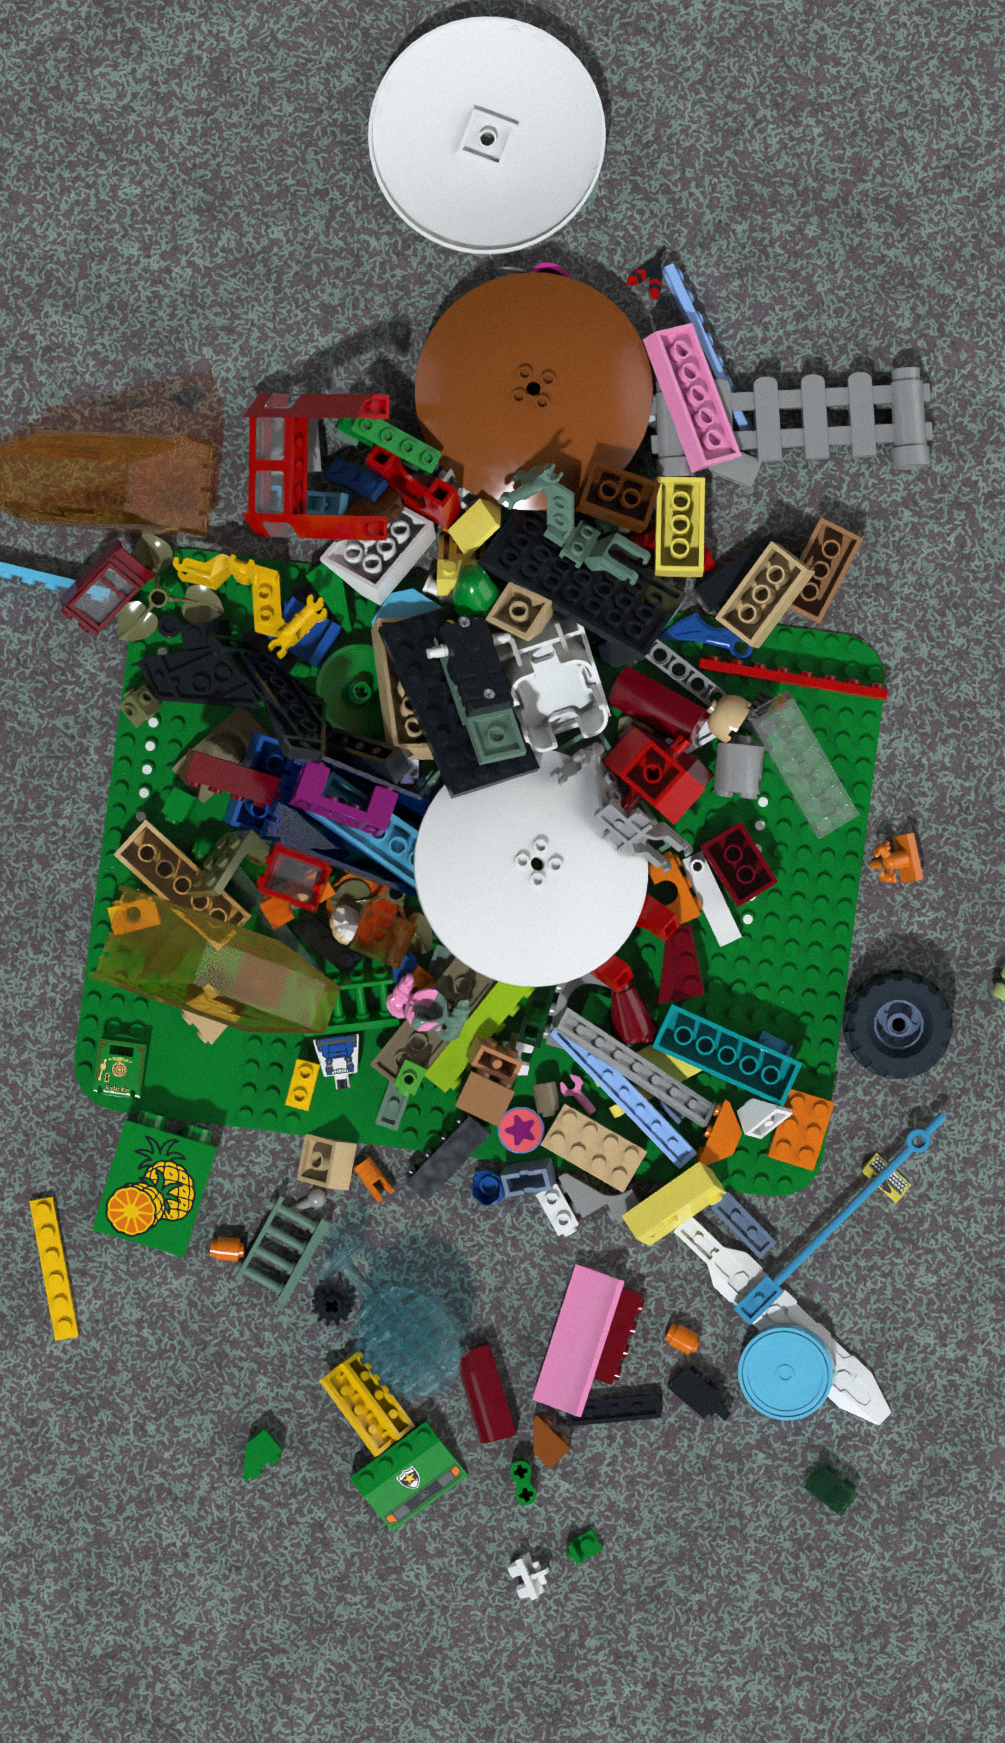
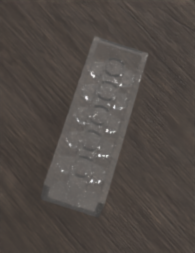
(802, 765)

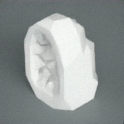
(344, 923)

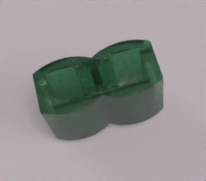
(831, 1489)

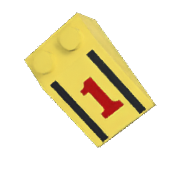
(451, 562)

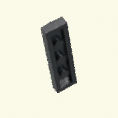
(617, 1410)

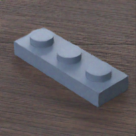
(743, 1225)

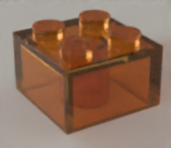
(383, 936)

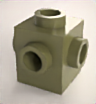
(139, 705)

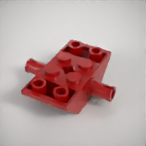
(671, 792)

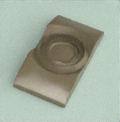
(226, 742)

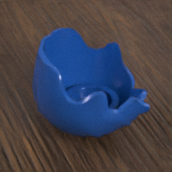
(487, 1187)

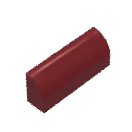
(656, 706)
(486, 1395)

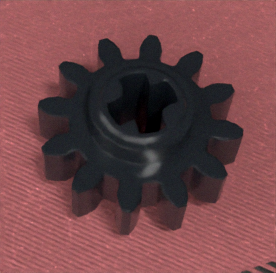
(331, 1295)

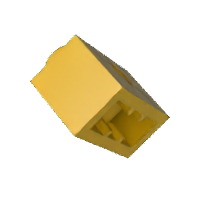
(303, 1084)

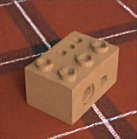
(485, 1096)

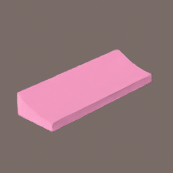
(691, 397)
(578, 1340)

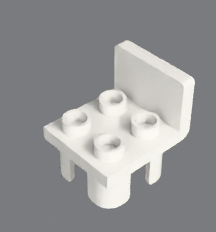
(553, 683)

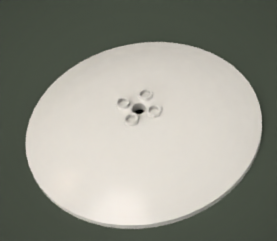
(474, 82)
(503, 913)

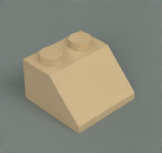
(521, 612)
(326, 1162)

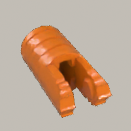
(369, 1174)

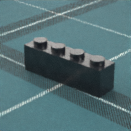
(721, 585)
(367, 755)
(447, 1156)

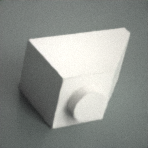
(761, 1117)

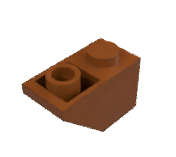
(546, 1442)

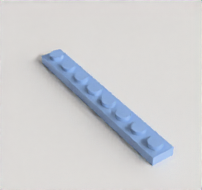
(684, 301)
(631, 1102)

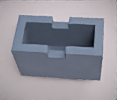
(528, 1177)

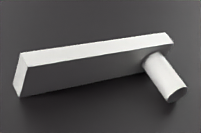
(711, 898)

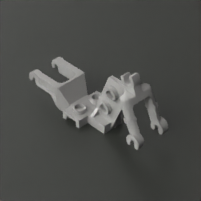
(623, 827)

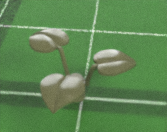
(137, 621)
(357, 894)

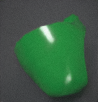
(474, 591)

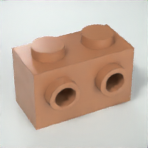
(494, 1059)

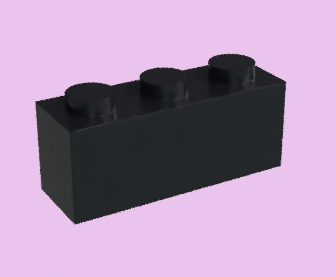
(324, 942)

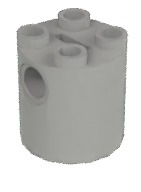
(739, 767)

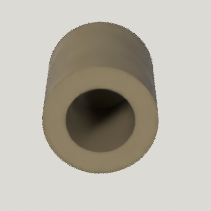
(546, 1098)

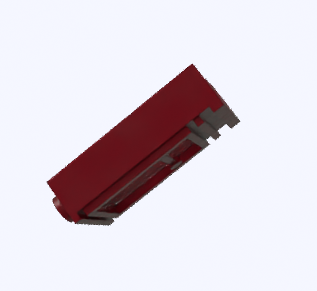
(105, 588)

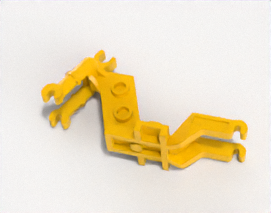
(265, 592)

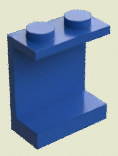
(314, 645)

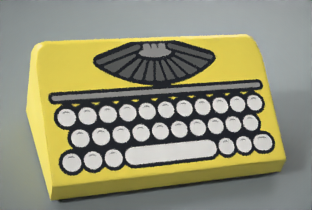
(894, 1185)

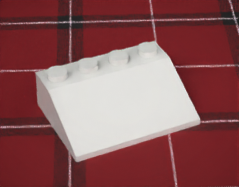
(377, 565)

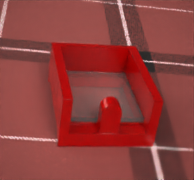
(294, 879)

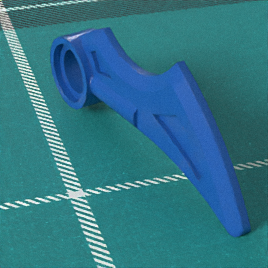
(695, 629)

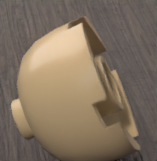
(726, 715)

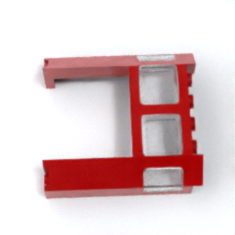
(280, 465)

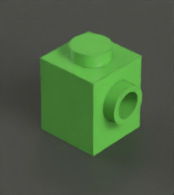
(409, 1078)

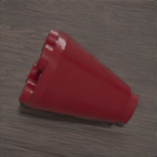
(630, 1017)

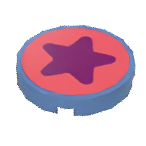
(521, 1130)

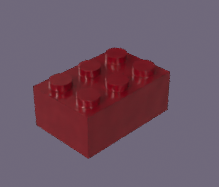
(738, 864)

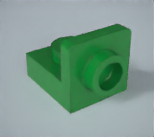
(583, 1547)

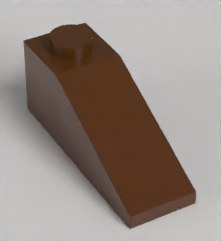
(387, 504)

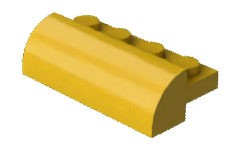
(366, 1404)

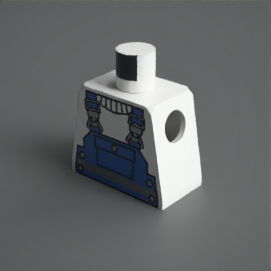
(338, 1057)

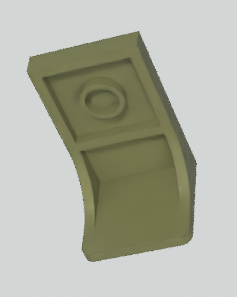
(226, 859)

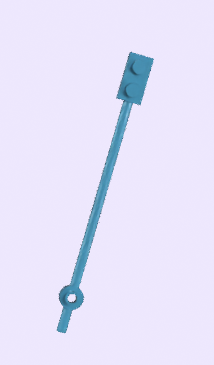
(768, 1289)

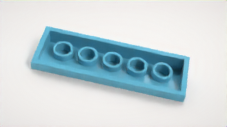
(391, 849)

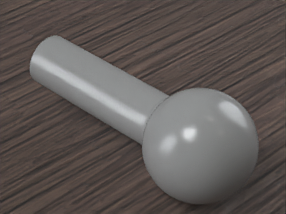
(316, 1199)

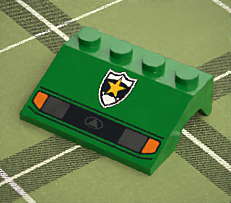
(408, 1475)

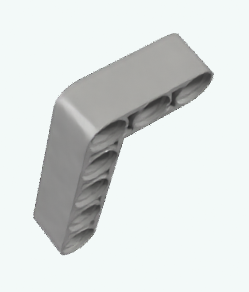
(690, 672)

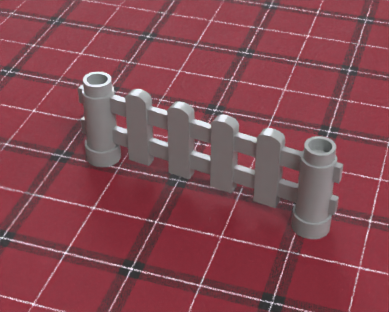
(907, 432)

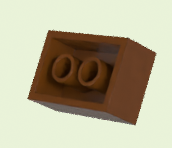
(617, 496)

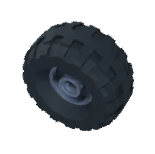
(924, 1027)

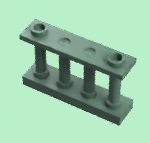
(294, 1269)

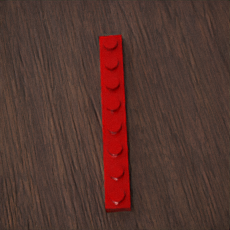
(804, 679)

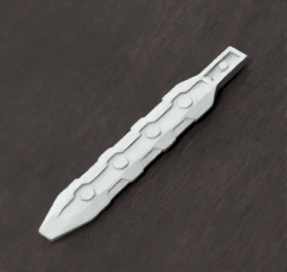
(736, 1273)

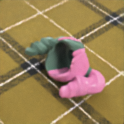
(427, 1009)

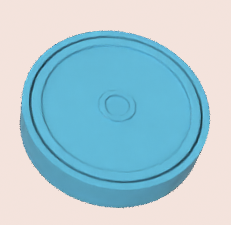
(786, 1371)

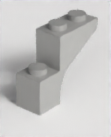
(588, 1199)

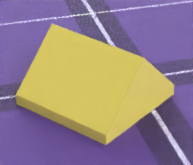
(476, 526)

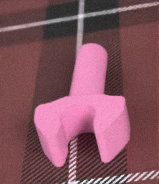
(578, 1094)

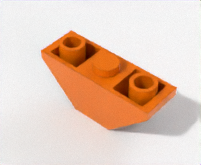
(721, 1136)

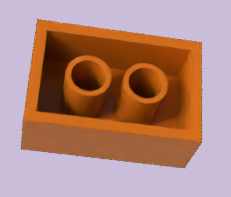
(802, 1133)

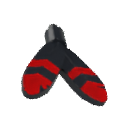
(653, 272)

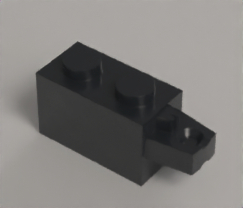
(697, 1393)

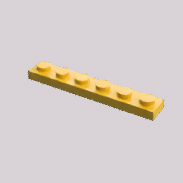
(54, 1268)

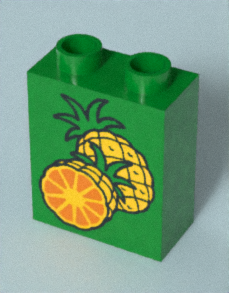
(157, 1183)

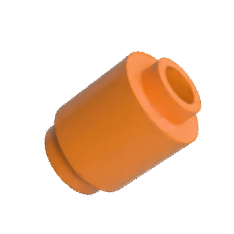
(227, 1248)
(682, 1338)

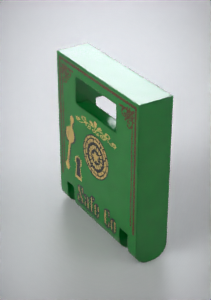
(119, 1072)

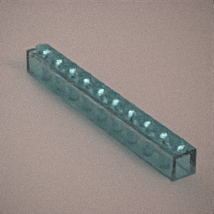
(254, 897)

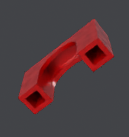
(437, 503)
(655, 919)

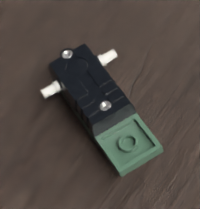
(479, 686)

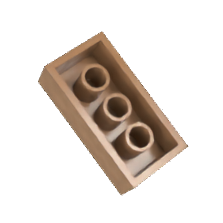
(830, 556)

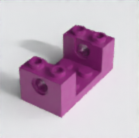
(373, 818)

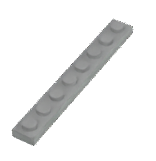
(634, 1067)

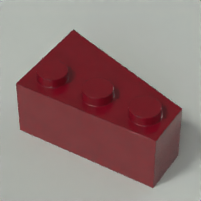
(680, 968)

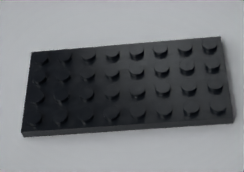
(597, 600)
(436, 710)

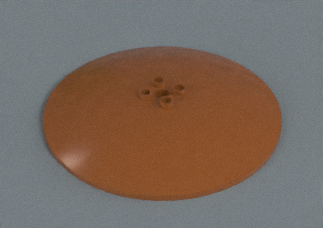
(521, 333)

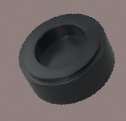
(169, 626)

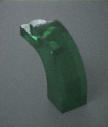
(536, 1016)

